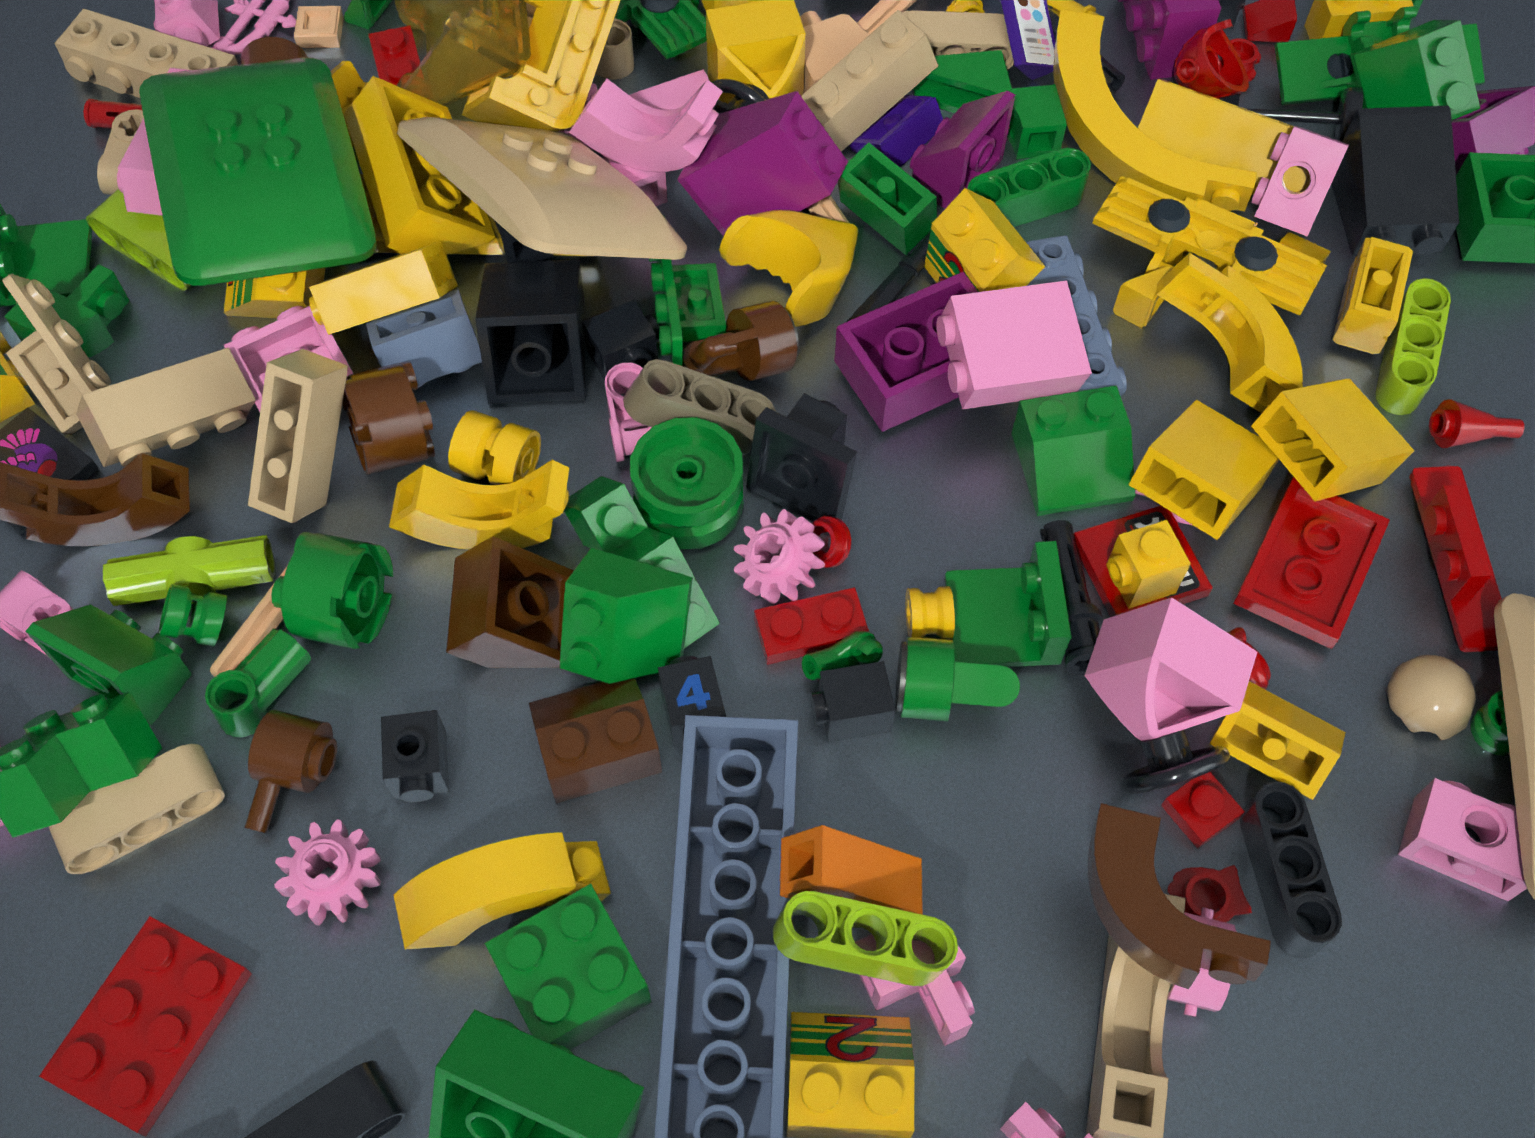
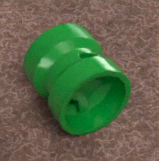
(205, 616)

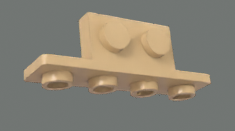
(52, 356)

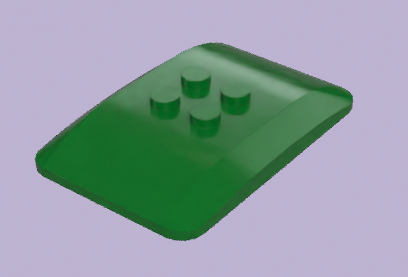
(255, 171)

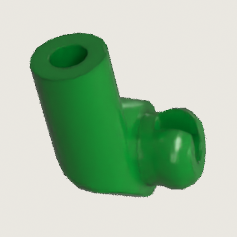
(853, 650)

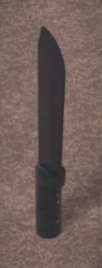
(897, 281)

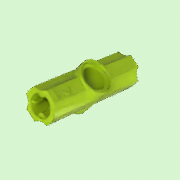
(189, 563)

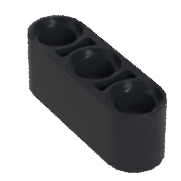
(1281, 894)
(348, 1107)

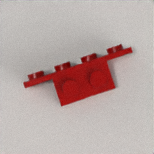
(1458, 555)

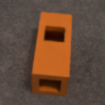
(850, 868)

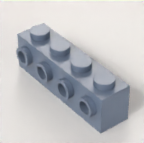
(1065, 265)

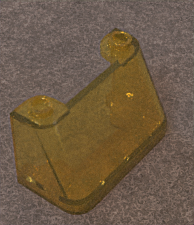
(465, 45)

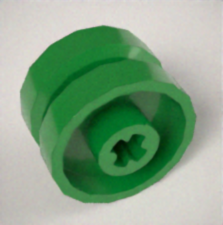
(688, 481)

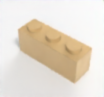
(871, 79)
(166, 407)
(297, 434)

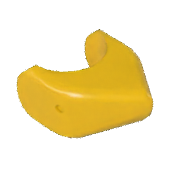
(799, 248)

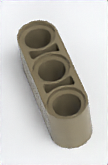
(674, 391)

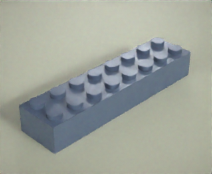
(723, 968)

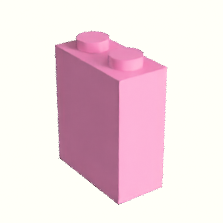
(1013, 344)

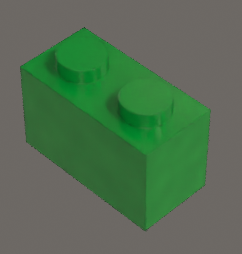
(887, 198)

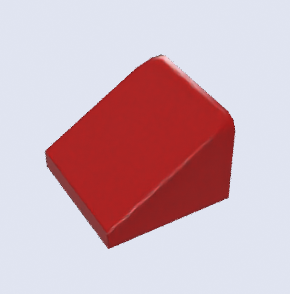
(1270, 20)

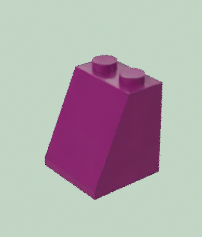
(763, 162)

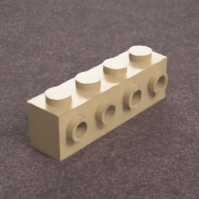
(126, 54)

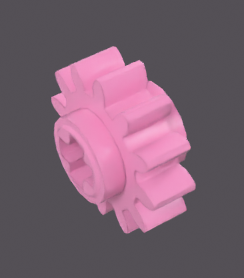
(779, 556)
(317, 891)

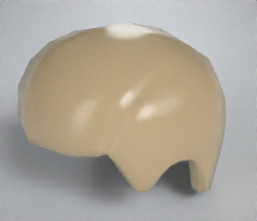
(1432, 695)

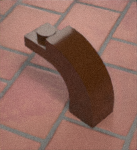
(96, 512)
(1145, 920)

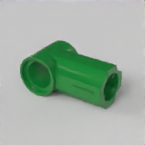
(258, 680)

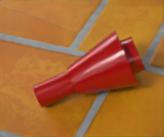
(1461, 424)

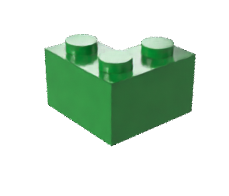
(69, 757)

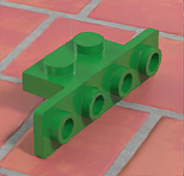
(687, 304)

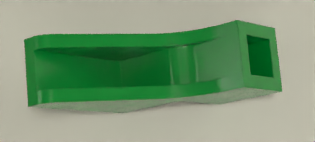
(1037, 113)
(611, 522)

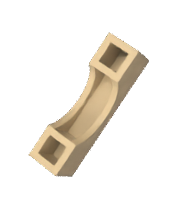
(1128, 1063)

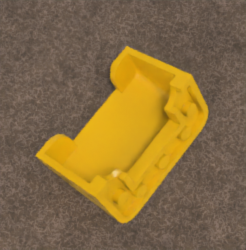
(557, 77)

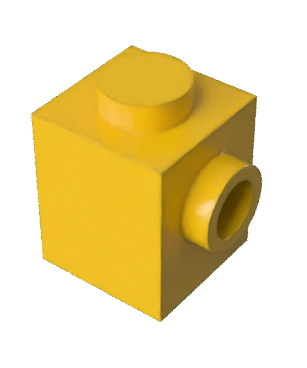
(1147, 564)

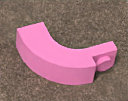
(646, 135)

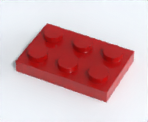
(1312, 564)
(146, 1026)

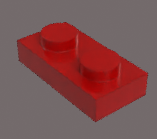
(394, 53)
(808, 624)

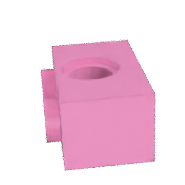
(1298, 209)
(1439, 840)

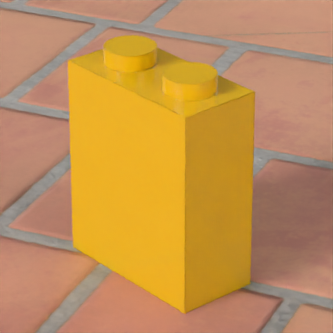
(382, 288)
(1331, 438)
(1204, 469)

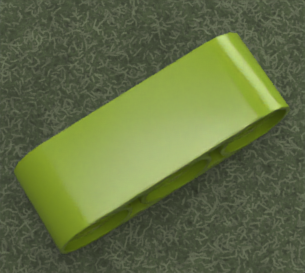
(136, 236)
(1413, 347)
(891, 929)

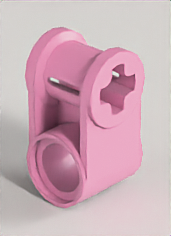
(623, 429)
(25, 602)

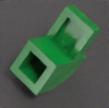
(87, 309)

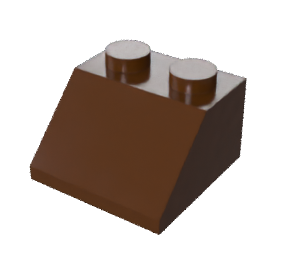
(506, 607)
(595, 738)

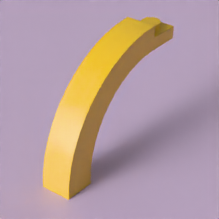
(1114, 141)

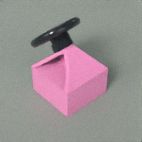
(1164, 674)

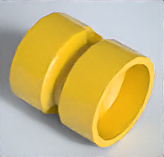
(487, 449)

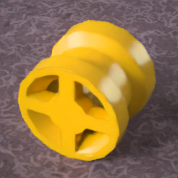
(930, 612)

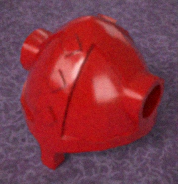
(1200, 67)

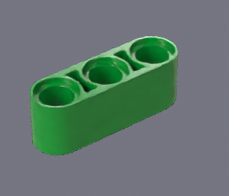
(1036, 185)

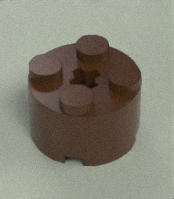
(386, 418)

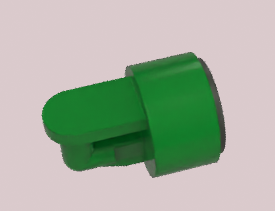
(933, 680)

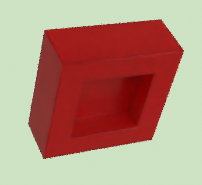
(1202, 809)

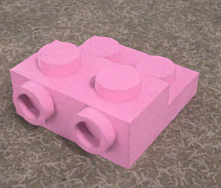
(291, 332)

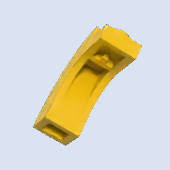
(1245, 325)
(466, 513)
(492, 882)

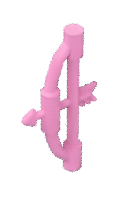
(263, 27)

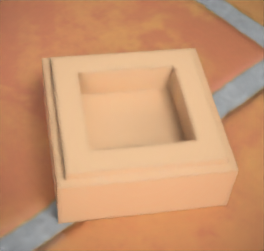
(319, 26)

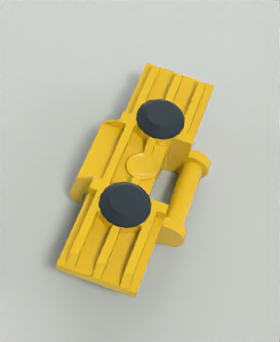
(1199, 227)

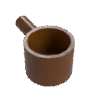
(287, 754)

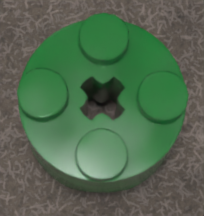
(334, 590)

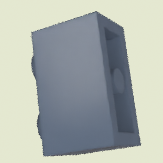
(431, 336)

